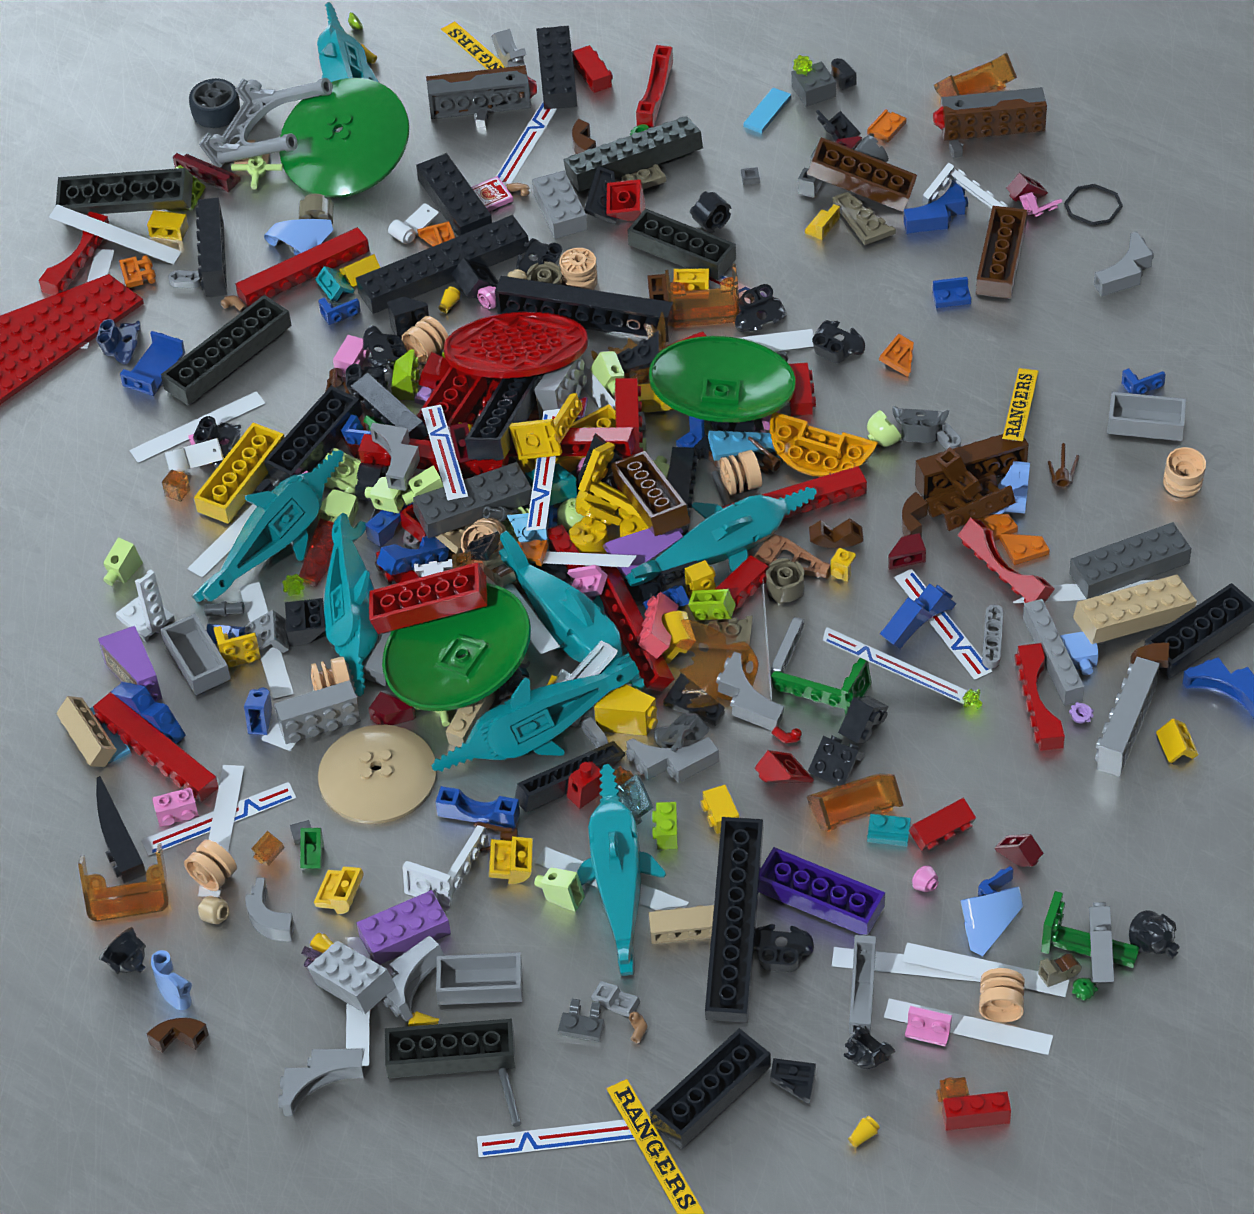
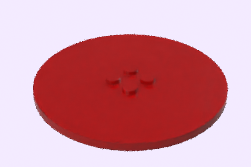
(515, 345)

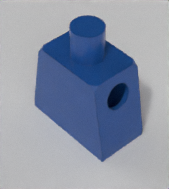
(258, 702)

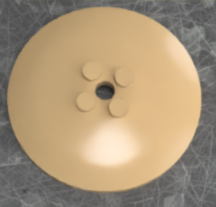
(379, 795)

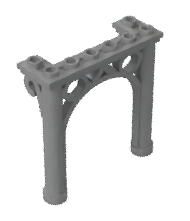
(257, 103)

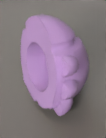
(1081, 713)

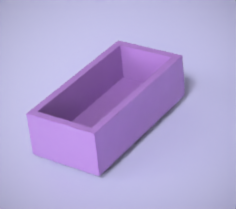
(403, 927)

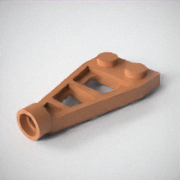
(776, 544)

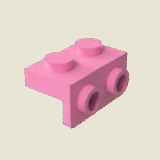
(175, 807)

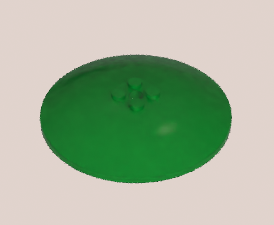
(358, 155)
(722, 379)
(424, 659)

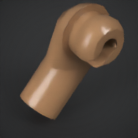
(523, 188)
(233, 301)
(639, 1025)

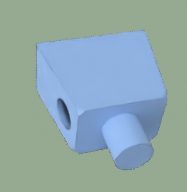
(1081, 651)

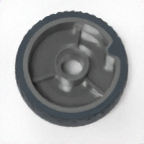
(214, 103)

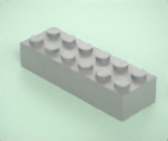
(1127, 716)

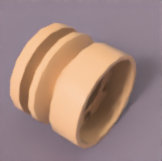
(579, 268)
(425, 338)
(744, 471)
(1184, 472)
(480, 529)
(327, 677)
(1001, 995)

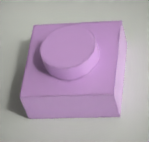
(423, 395)

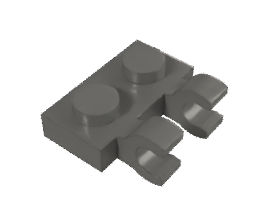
(582, 1026)

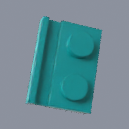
(888, 830)

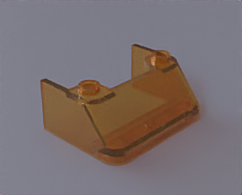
(979, 79)
(704, 306)
(855, 799)
(125, 900)

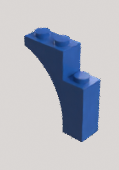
(937, 213)
(915, 613)
(1216, 677)
(155, 713)

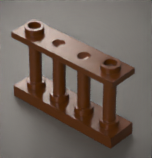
(980, 507)

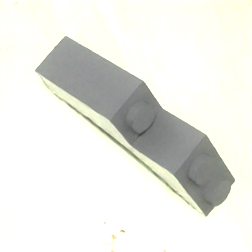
(1128, 270)
(403, 456)
(746, 701)
(679, 764)
(1101, 943)
(408, 974)
(862, 982)
(323, 1068)

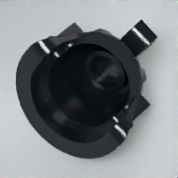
(513, 682)
(1153, 933)
(125, 953)
(866, 1050)

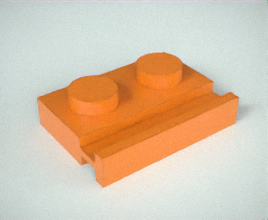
(886, 125)

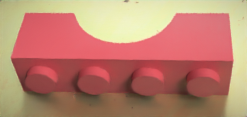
(654, 635)

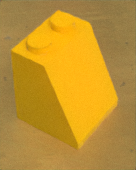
(626, 711)

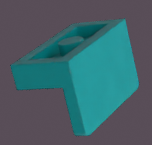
(333, 283)

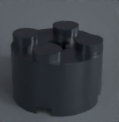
(711, 211)
(368, 476)

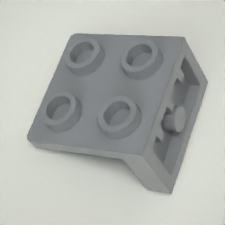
(269, 630)

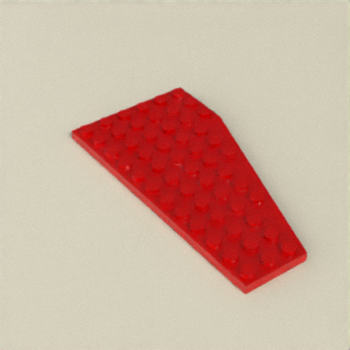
(55, 328)

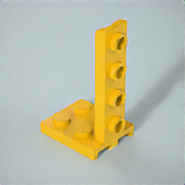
(544, 437)
(596, 471)

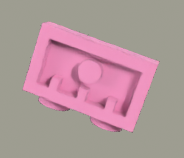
(588, 579)
(928, 1026)

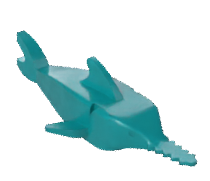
(340, 53)
(274, 524)
(724, 533)
(348, 600)
(564, 610)
(536, 717)
(617, 866)

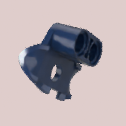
(112, 338)

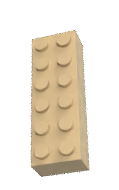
(1133, 609)

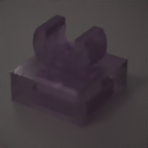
(310, 954)

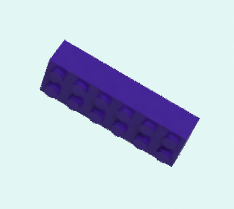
(820, 891)

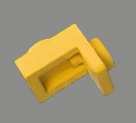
(842, 563)

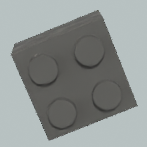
(815, 85)

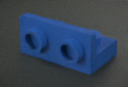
(951, 292)

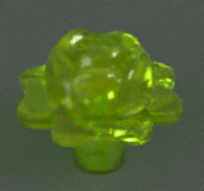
(802, 64)
(293, 584)
(972, 698)

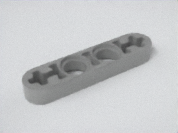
(992, 636)
(788, 645)

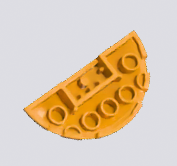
(817, 450)

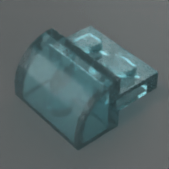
(635, 797)

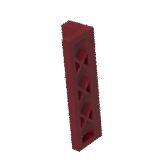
(207, 172)

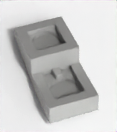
(614, 999)

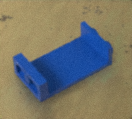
(157, 359)

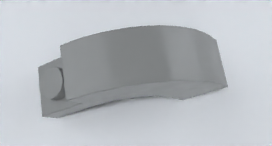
(506, 49)
(268, 923)

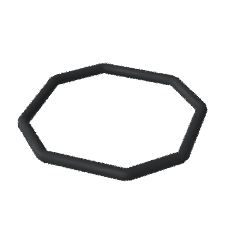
(1098, 187)

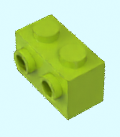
(711, 604)
(666, 825)

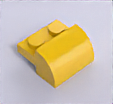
(692, 278)
(596, 508)
(674, 627)
(511, 859)
(339, 889)

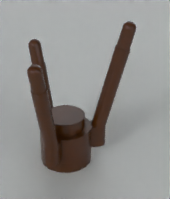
(336, 379)
(770, 462)
(1062, 477)
(506, 833)

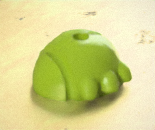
(354, 22)

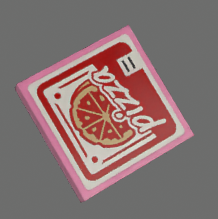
(493, 193)

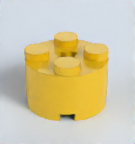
(589, 536)

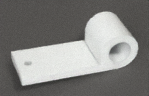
(419, 219)
(194, 455)

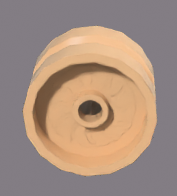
(210, 865)

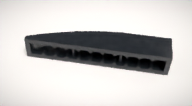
(554, 782)
(118, 841)

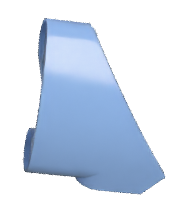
(300, 233)
(1018, 478)
(989, 916)
(171, 985)

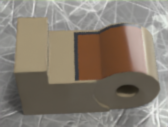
(498, 571)
(1059, 969)

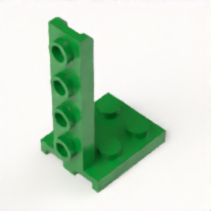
(853, 686)
(1077, 940)

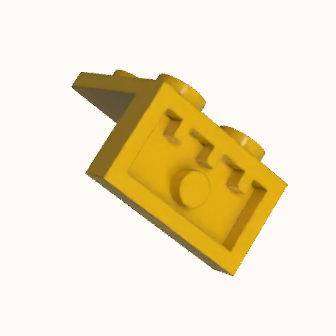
(237, 649)

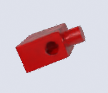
(433, 371)
(584, 784)

